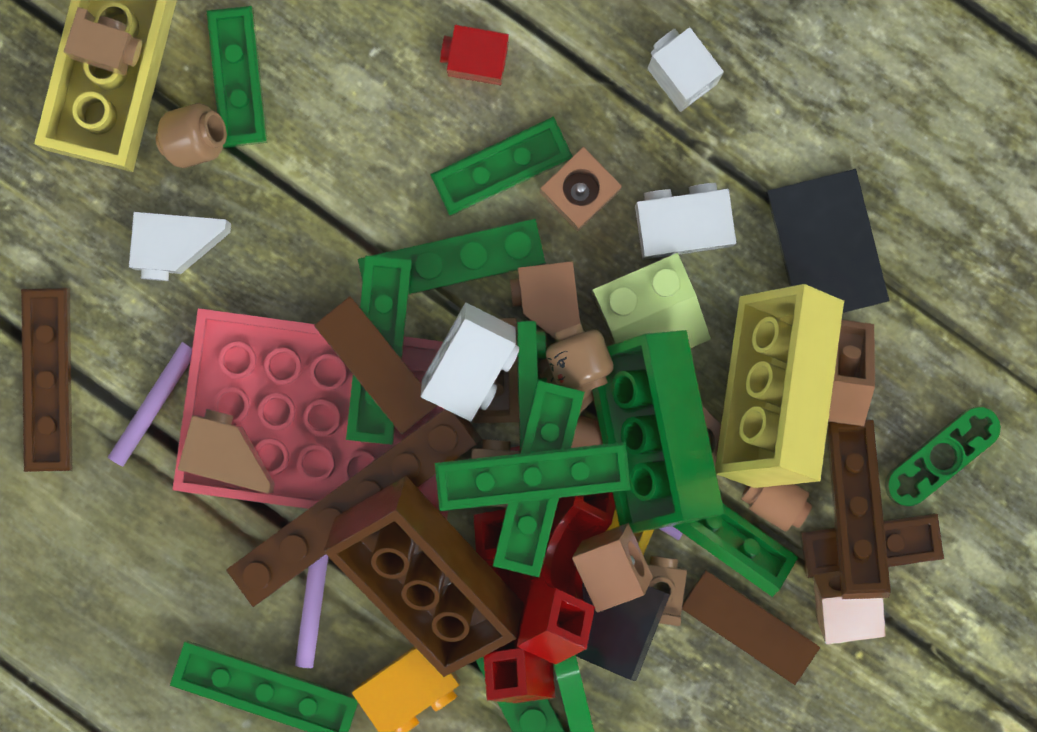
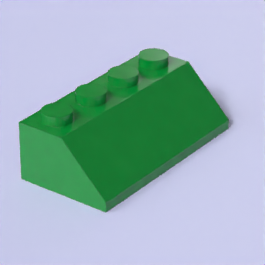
(659, 414)

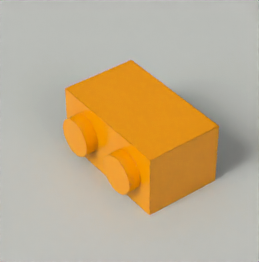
(403, 691)

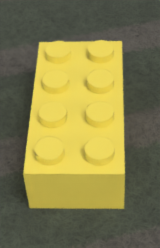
(101, 112)
(779, 387)

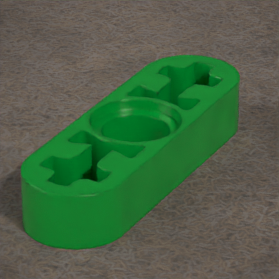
(961, 426)
(573, 695)

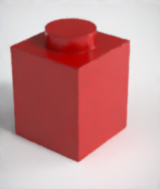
(475, 54)

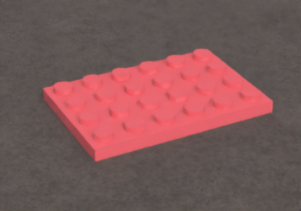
(290, 400)

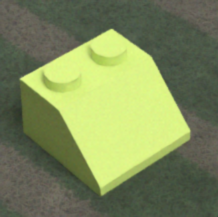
(652, 302)

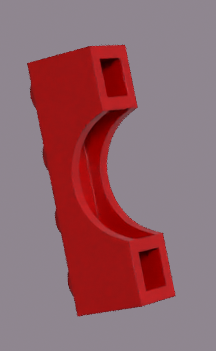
(555, 613)
(510, 671)

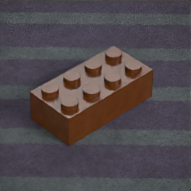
(424, 577)

